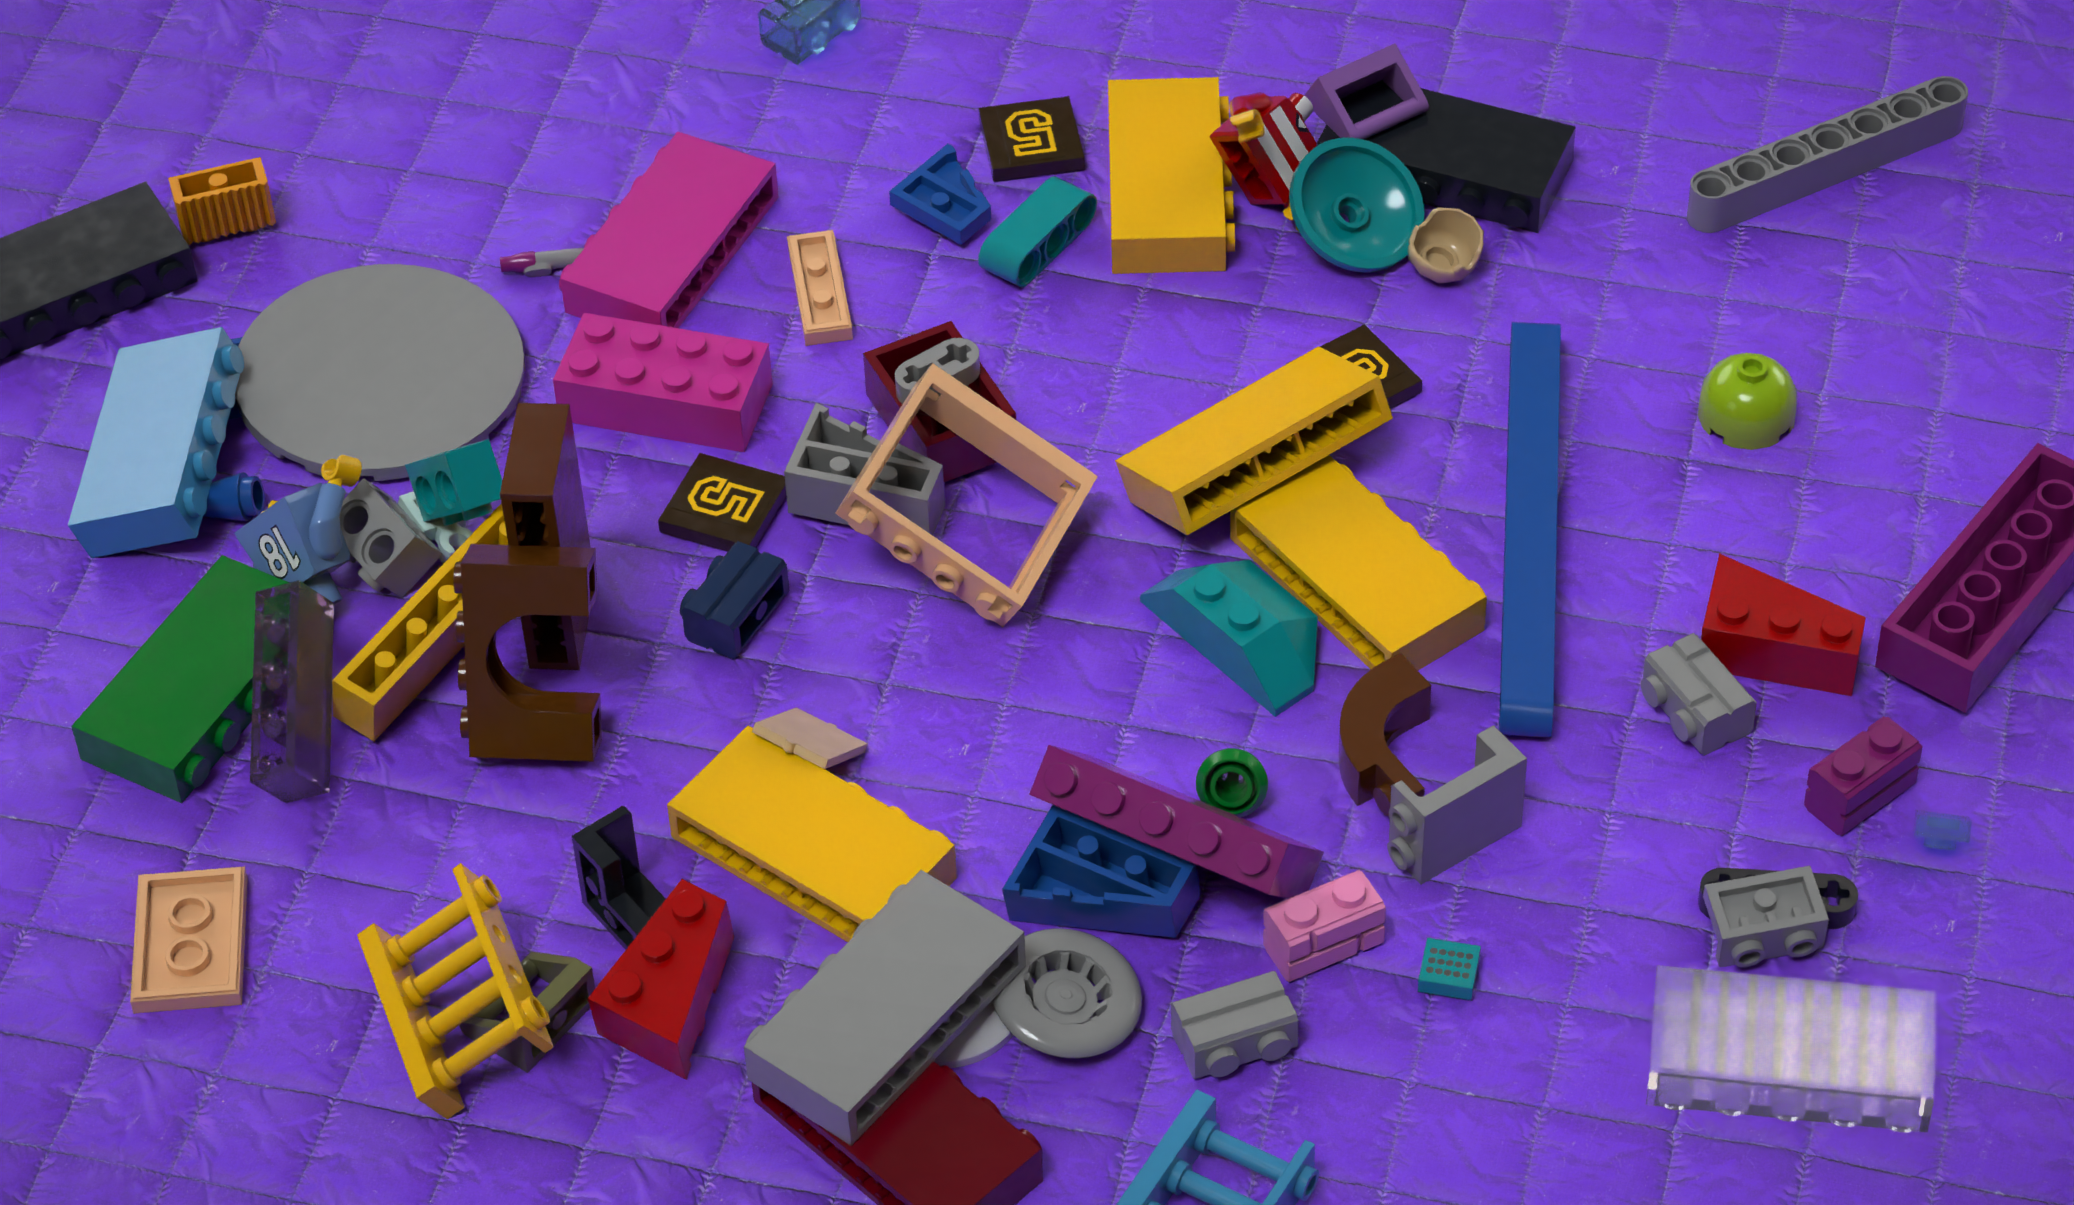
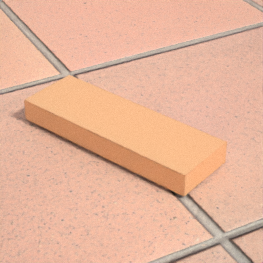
(819, 288)

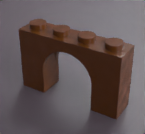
(501, 712)

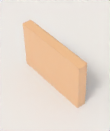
(189, 940)

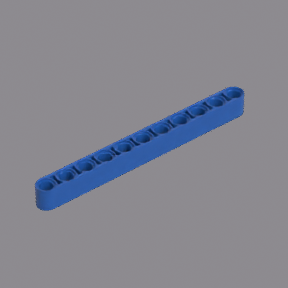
(1530, 532)

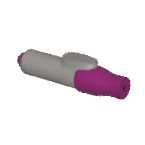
(539, 263)

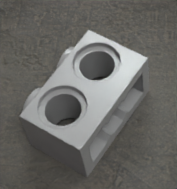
(384, 540)

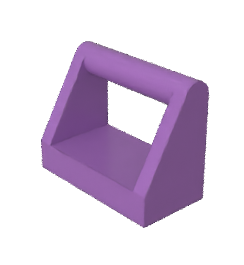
(1381, 65)

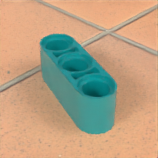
(1037, 231)

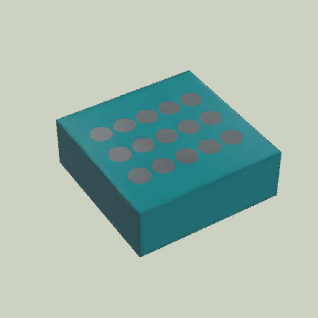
(1449, 968)

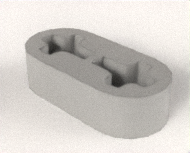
(955, 356)

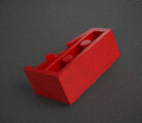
(665, 978)

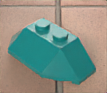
(1242, 627)

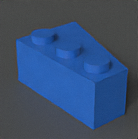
(1099, 880)

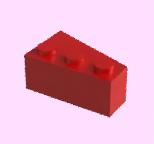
(1780, 631)

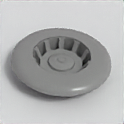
(1062, 1008)

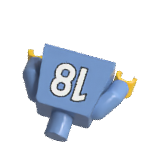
(303, 531)

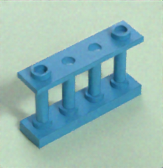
(1196, 1132)

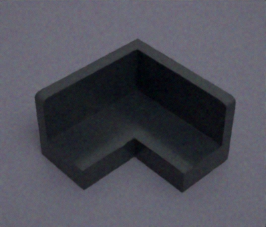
(612, 877)

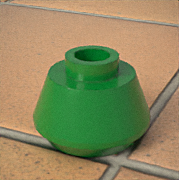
(1230, 793)

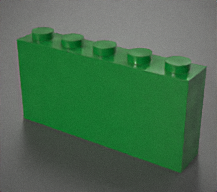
(183, 690)

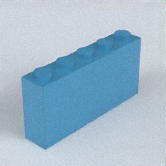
(157, 443)

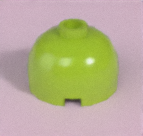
(1748, 401)

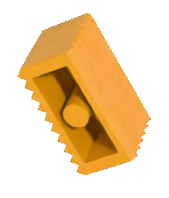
(222, 200)

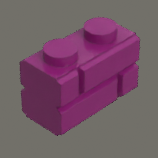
(1862, 775)

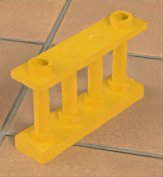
(406, 995)

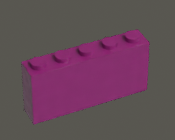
(1176, 823)

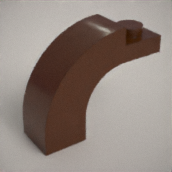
(1376, 712)

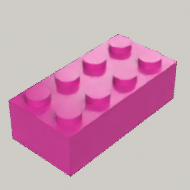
(664, 381)

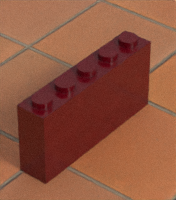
(927, 1147)

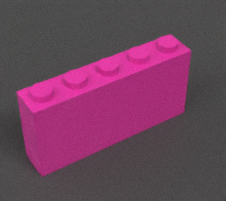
(671, 234)

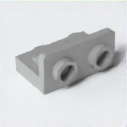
(1766, 916)

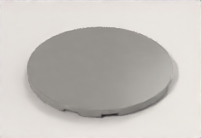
(379, 368)

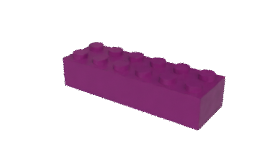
(1987, 586)

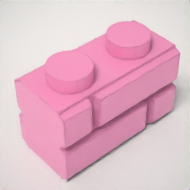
(1324, 925)

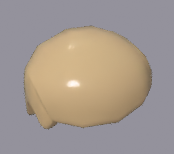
(1446, 245)

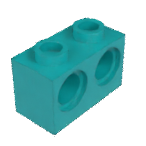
(456, 483)

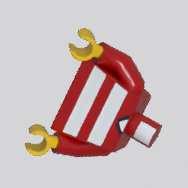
(1265, 145)

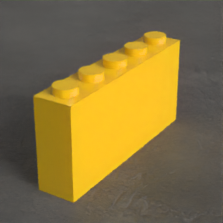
(1168, 176)
(1253, 440)
(1359, 567)
(804, 834)

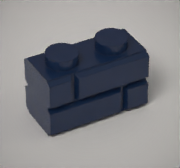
(734, 599)

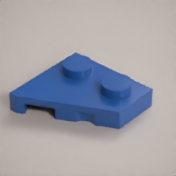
(943, 197)

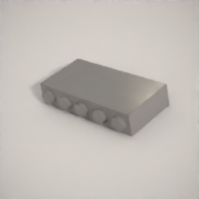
(884, 1006)

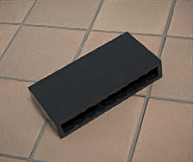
(1473, 154)
(88, 267)

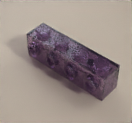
(292, 692)

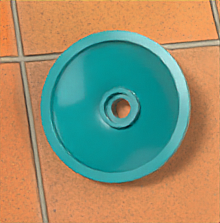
(1370, 190)

